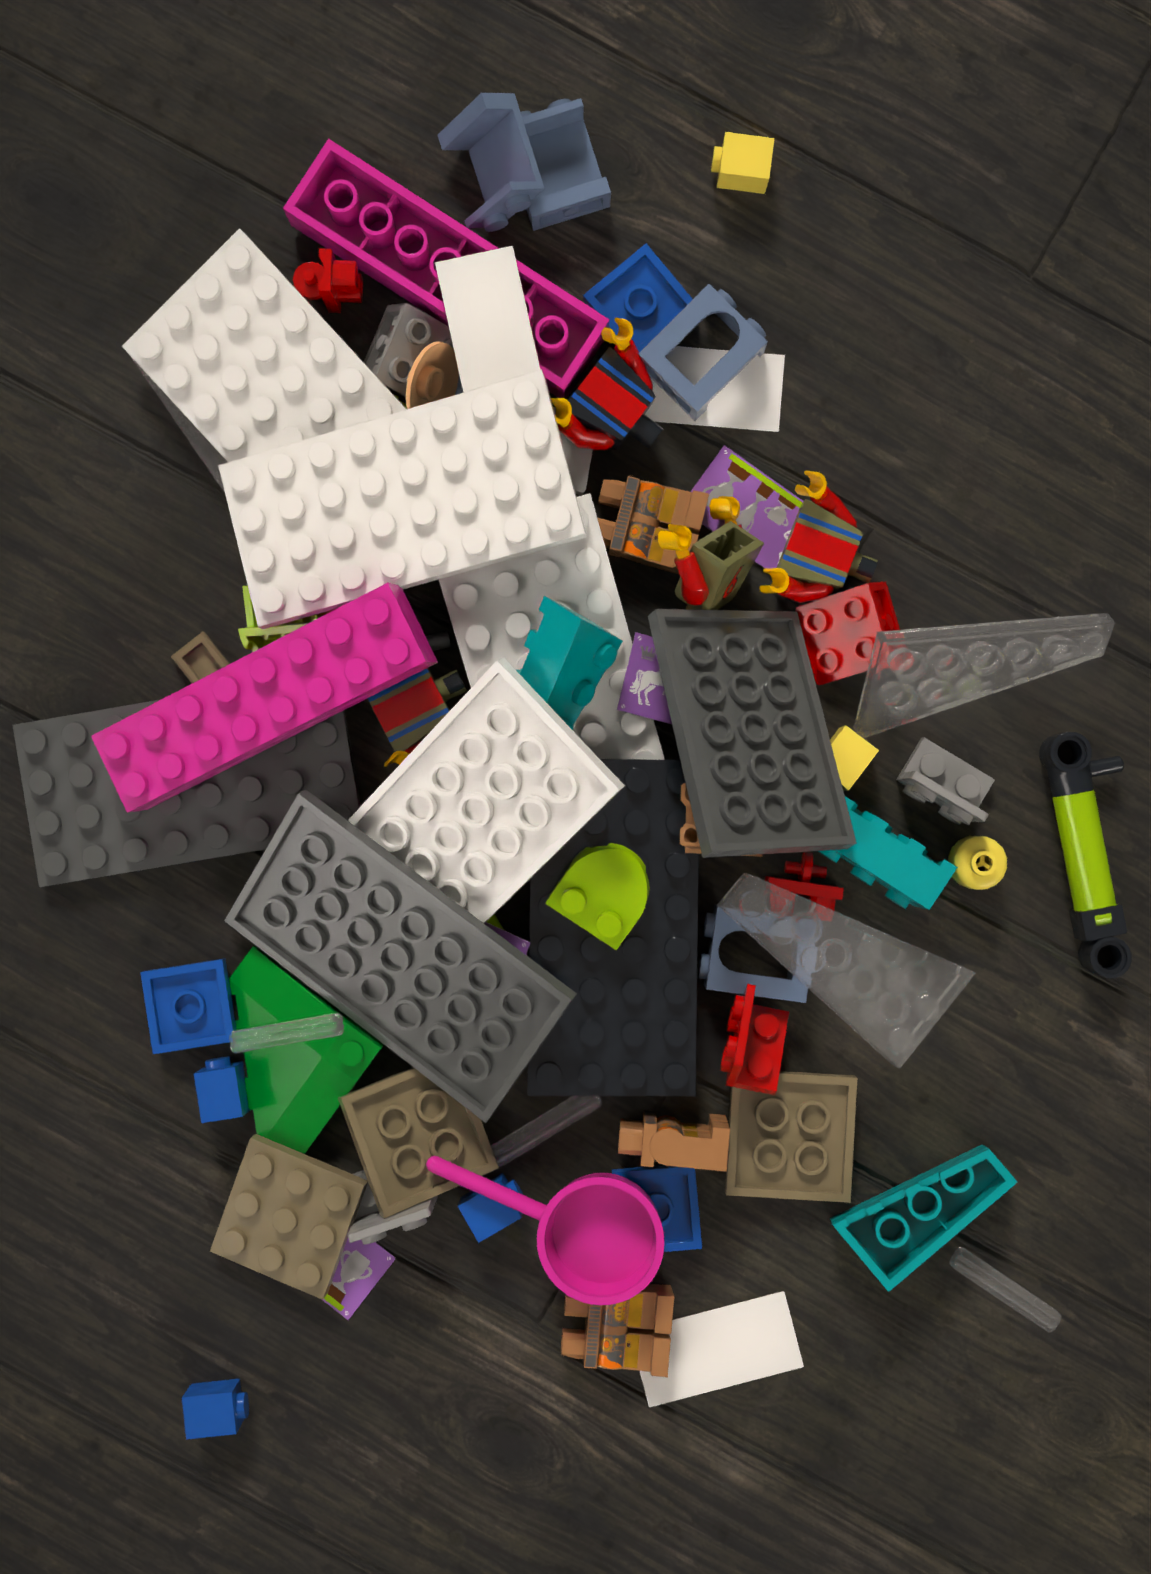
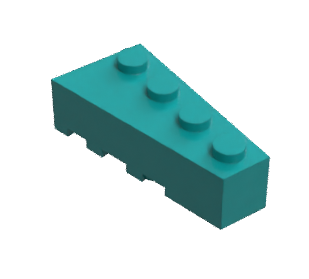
(567, 659)
(892, 861)
(919, 1216)

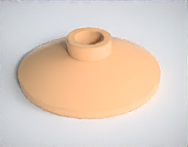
(432, 375)

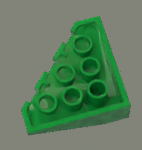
(299, 1083)

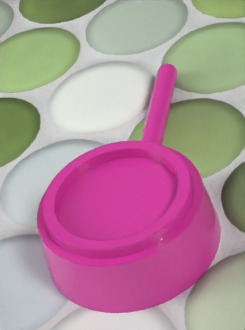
(593, 1237)

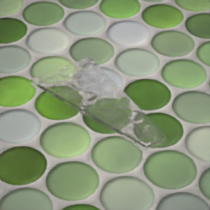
(947, 666)
(865, 976)

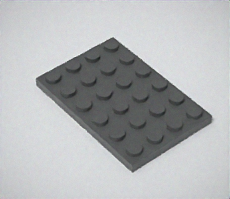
(750, 732)

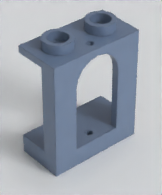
(691, 397)
(720, 978)

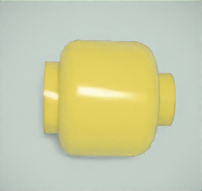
(991, 858)

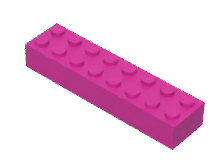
(402, 236)
(264, 698)

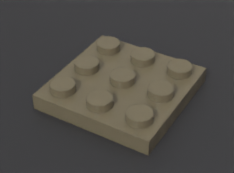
(404, 1124)
(793, 1140)
(288, 1216)

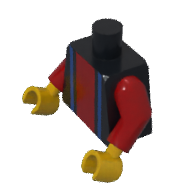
(611, 398)

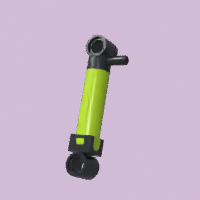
(1095, 911)

